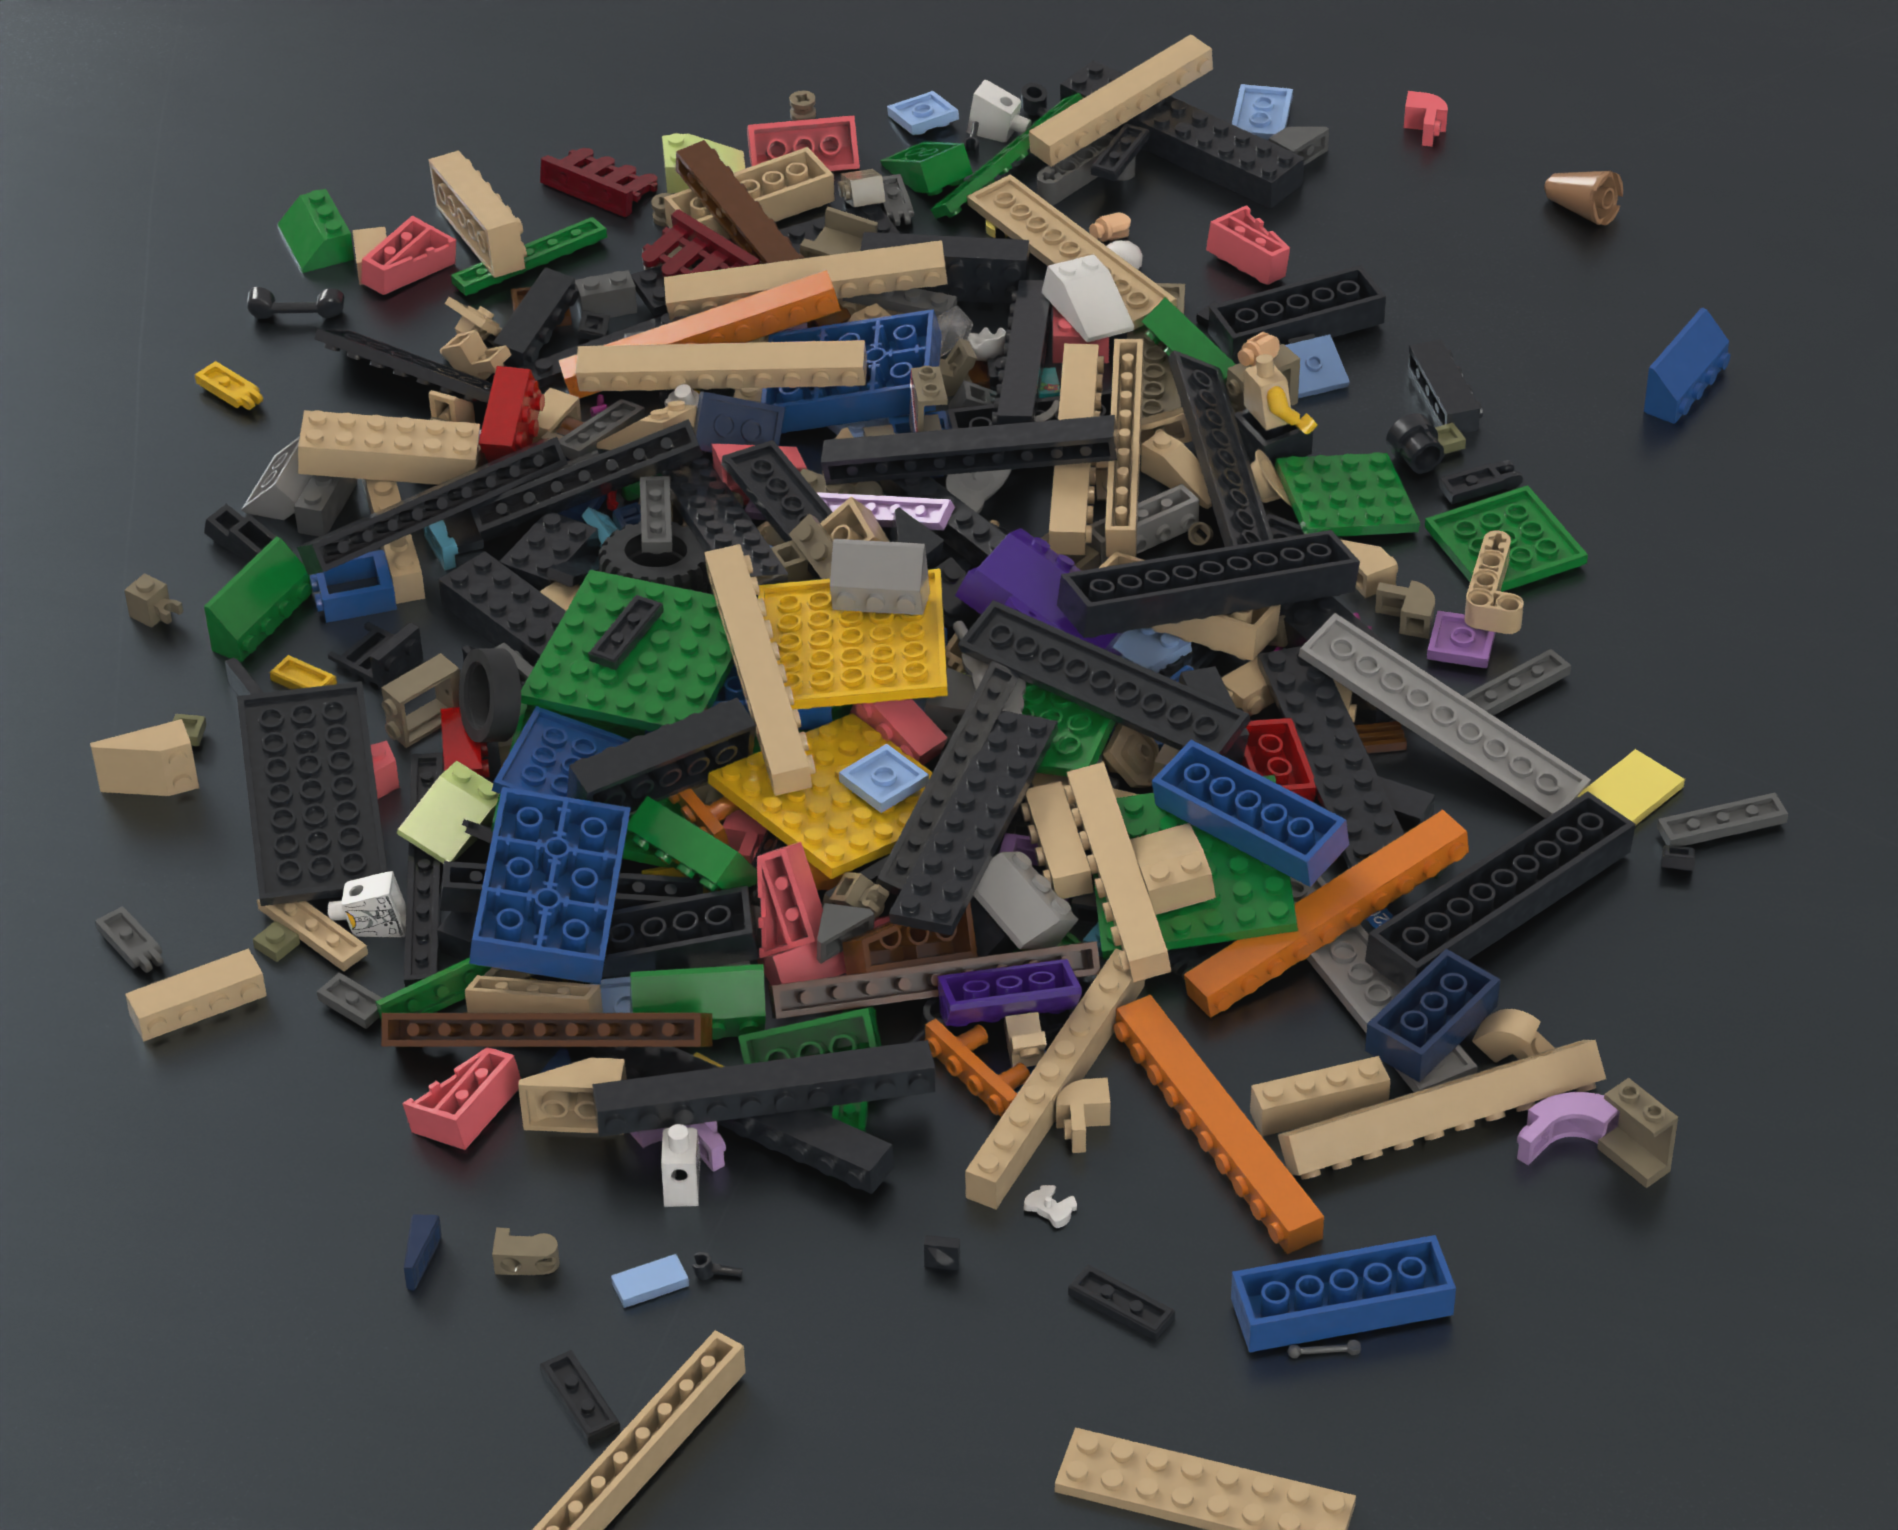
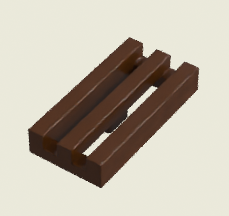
(1382, 737)

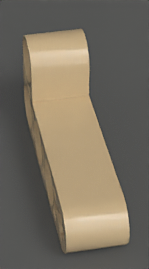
(1485, 603)

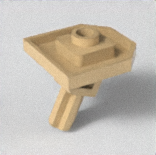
(473, 320)
(1131, 756)

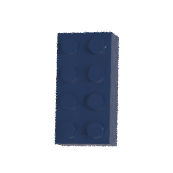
(1432, 1015)

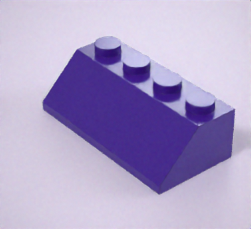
(1007, 992)

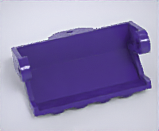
(1026, 578)

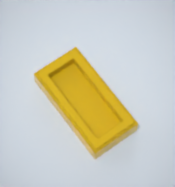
(298, 674)

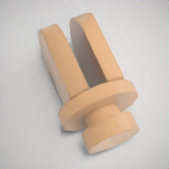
(1111, 227)
(1256, 346)

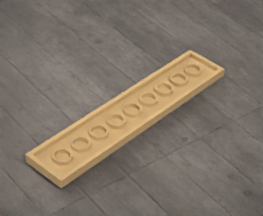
(1059, 239)

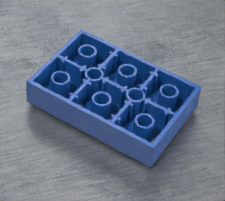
(892, 349)
(550, 886)

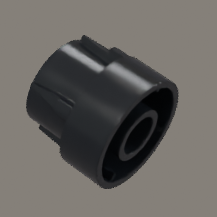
(1415, 443)

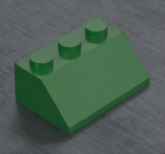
(316, 232)

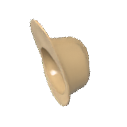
(1267, 479)

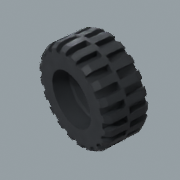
(681, 568)

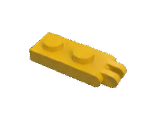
(229, 386)

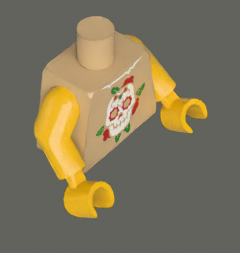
(1269, 399)

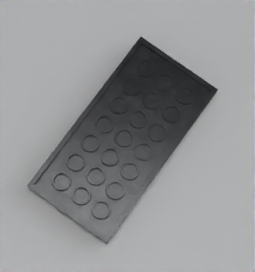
(310, 791)

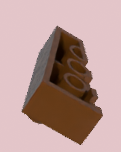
(903, 946)

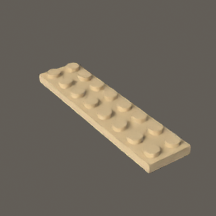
(1194, 1488)

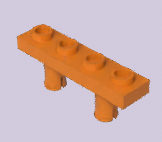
(705, 816)
(960, 1061)

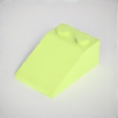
(671, 143)
(438, 817)

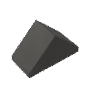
(838, 925)

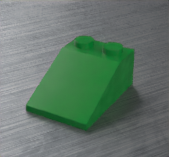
(930, 166)

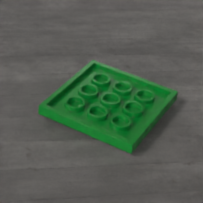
(1347, 494)
(1538, 539)
(1079, 734)

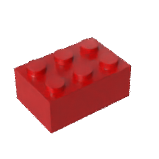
(511, 412)
(1277, 751)

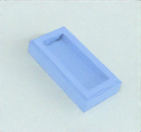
(650, 1280)

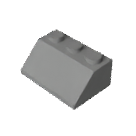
(278, 486)
(879, 577)
(1023, 902)

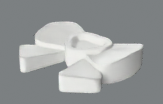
(1042, 1203)

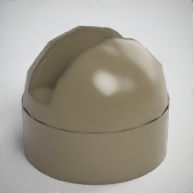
(1198, 539)

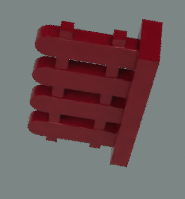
(590, 186)
(696, 243)

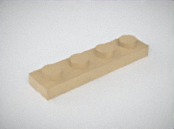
(318, 932)

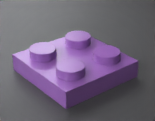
(1459, 643)

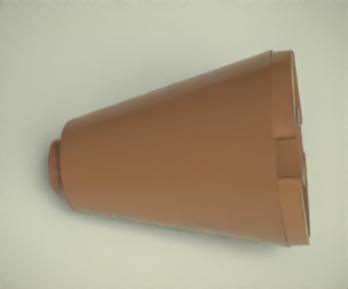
(1587, 194)

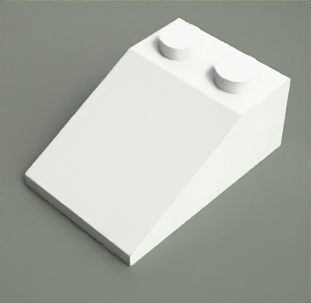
(1087, 298)

